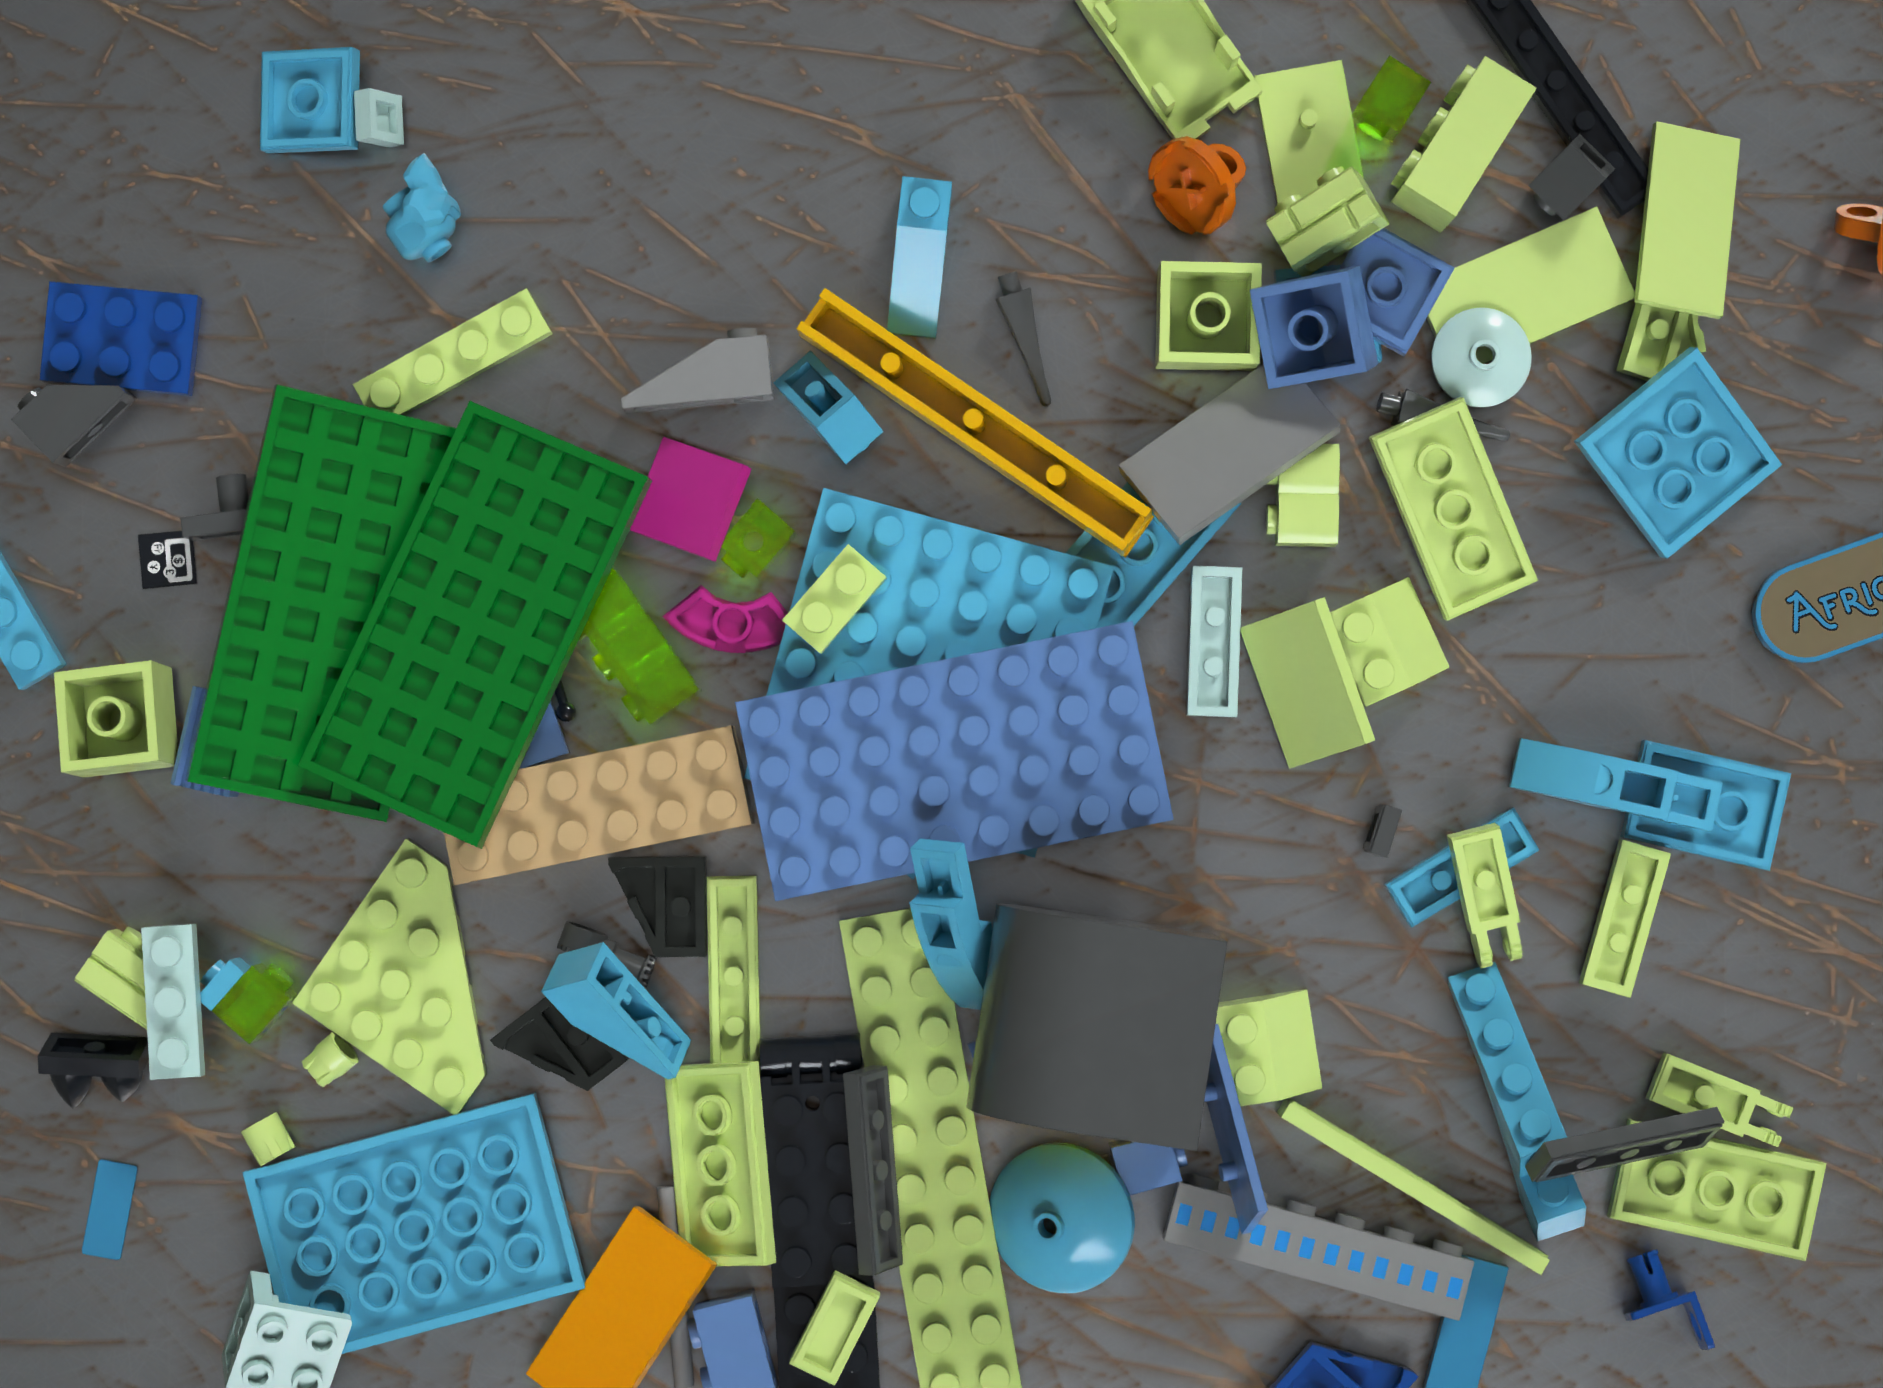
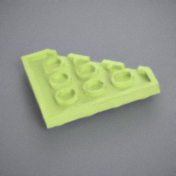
(402, 982)

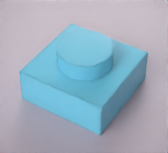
(220, 980)

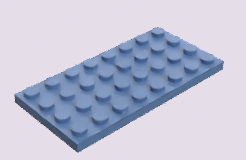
(960, 749)

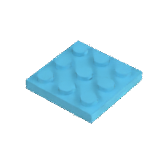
(1678, 452)

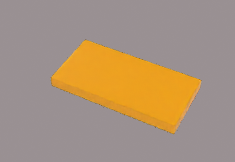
(625, 1310)

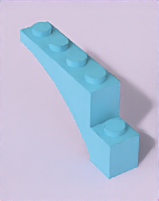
(1517, 1097)

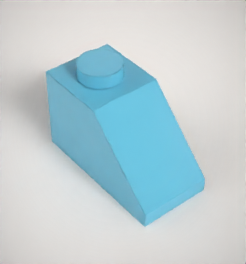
(828, 407)

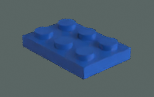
(121, 338)

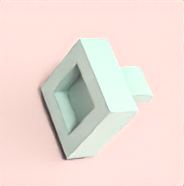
(378, 118)

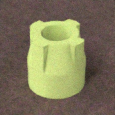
(330, 1059)
(268, 1139)

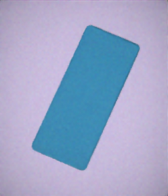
(109, 1209)

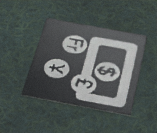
(166, 560)

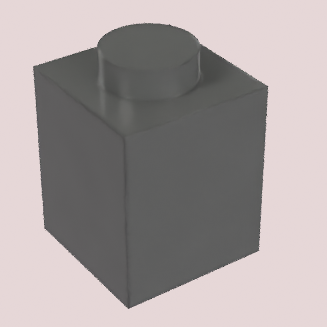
(1570, 178)

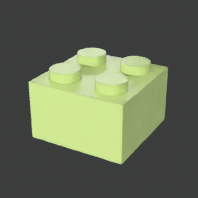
(1206, 316)
(116, 719)

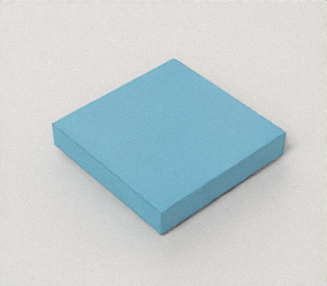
(309, 100)

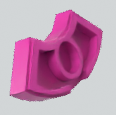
(729, 625)

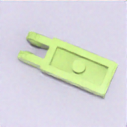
(1485, 890)
(1694, 1088)

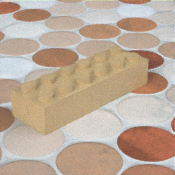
(611, 804)

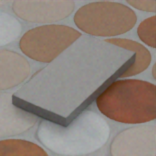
(1227, 452)

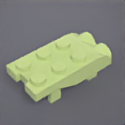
(1174, 59)

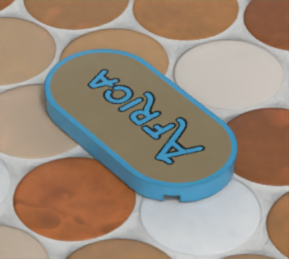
(1823, 603)

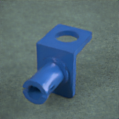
(1659, 1296)

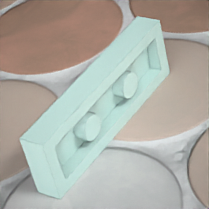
(1214, 641)
(173, 1001)

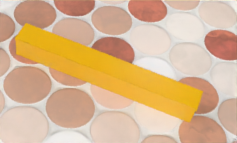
(976, 423)

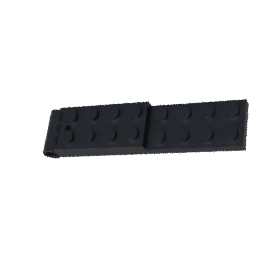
(812, 1194)

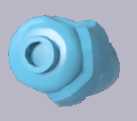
(421, 213)

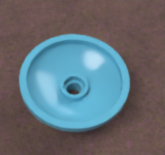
(1084, 1202)

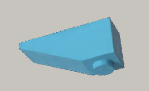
(919, 257)
(615, 1008)

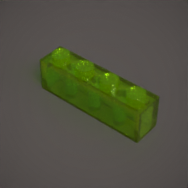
(637, 654)

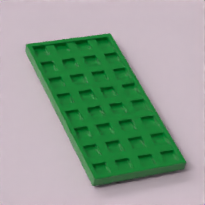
(312, 555)
(475, 624)

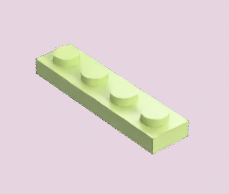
(455, 356)

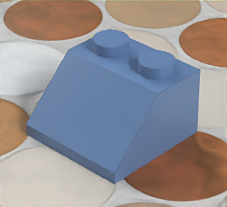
(1314, 327)

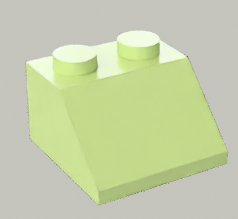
(1388, 642)
(1270, 1046)

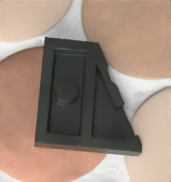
(667, 901)
(558, 1047)

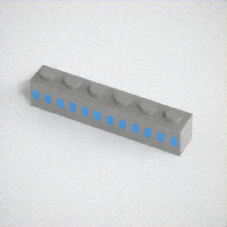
(1322, 1249)

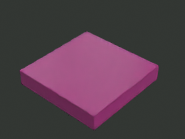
(690, 498)

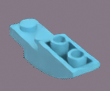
(1615, 784)
(949, 920)

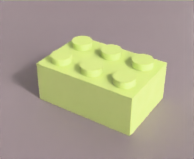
(1460, 142)

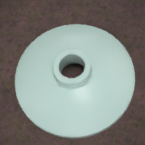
(1460, 371)

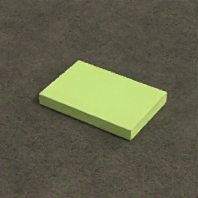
(1307, 683)

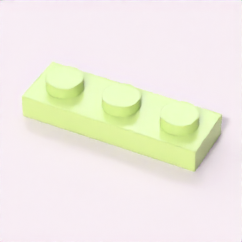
(1624, 918)

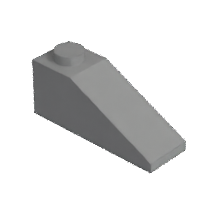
(718, 374)

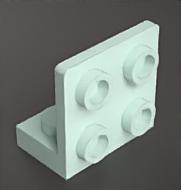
(281, 1342)

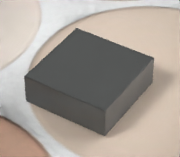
(1382, 830)

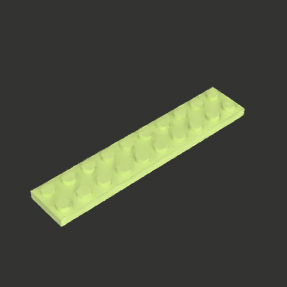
(943, 1200)

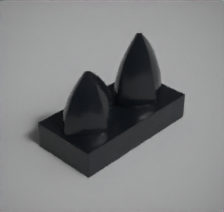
(78, 1057)

